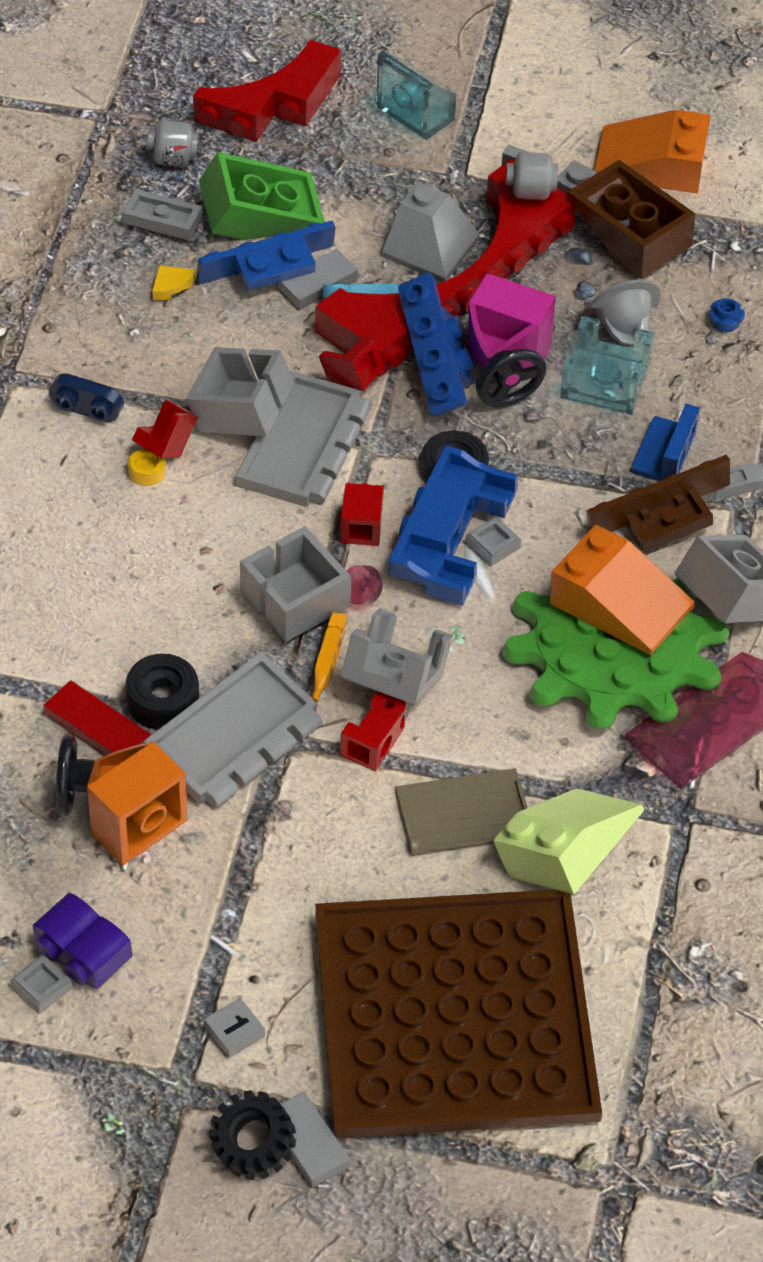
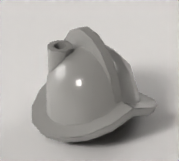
(626, 308)

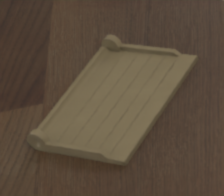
(459, 809)

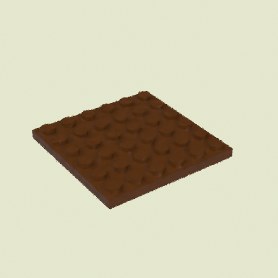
(455, 1014)

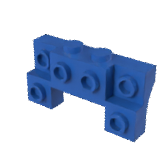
(440, 520)

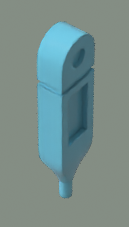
(376, 288)

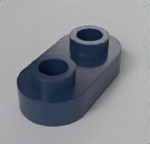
(86, 397)

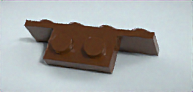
(665, 508)

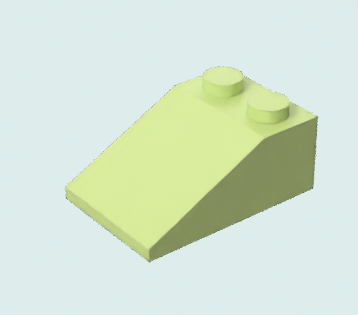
(564, 838)

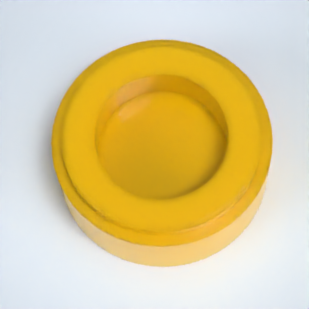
(146, 467)

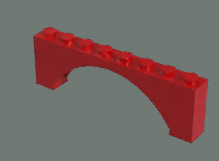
(521, 234)

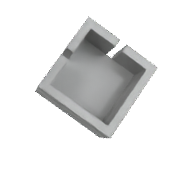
(231, 398)
(305, 588)

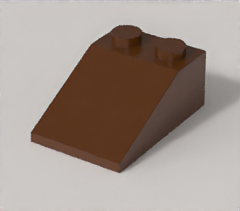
(634, 218)

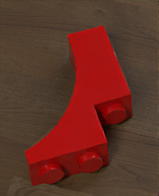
(287, 94)

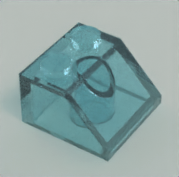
(413, 96)

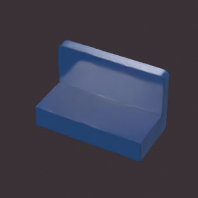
(666, 445)

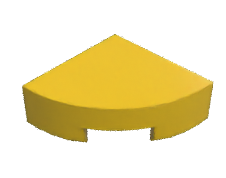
(172, 281)

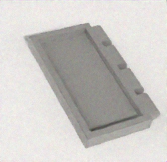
(305, 442)
(237, 729)

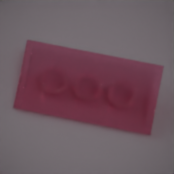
(707, 723)

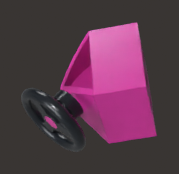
(509, 337)

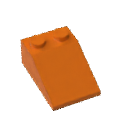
(660, 147)
(618, 590)

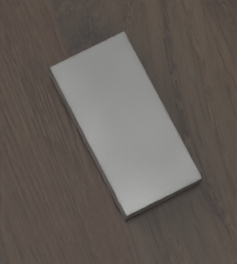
(330, 269)
(316, 1148)

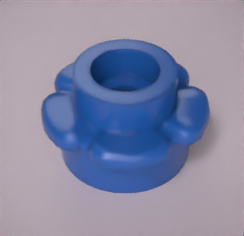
(726, 315)

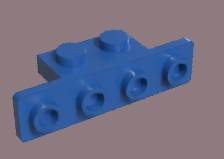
(270, 259)
(437, 345)

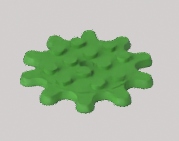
(608, 673)

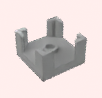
(390, 668)

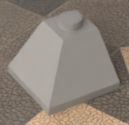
(430, 233)

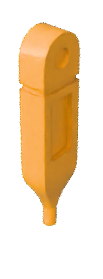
(329, 652)

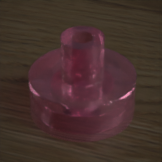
(365, 584)

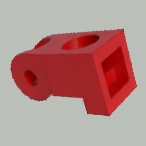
(376, 734)

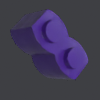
(81, 941)

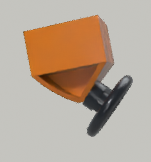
(132, 795)

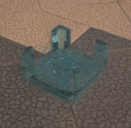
(606, 372)

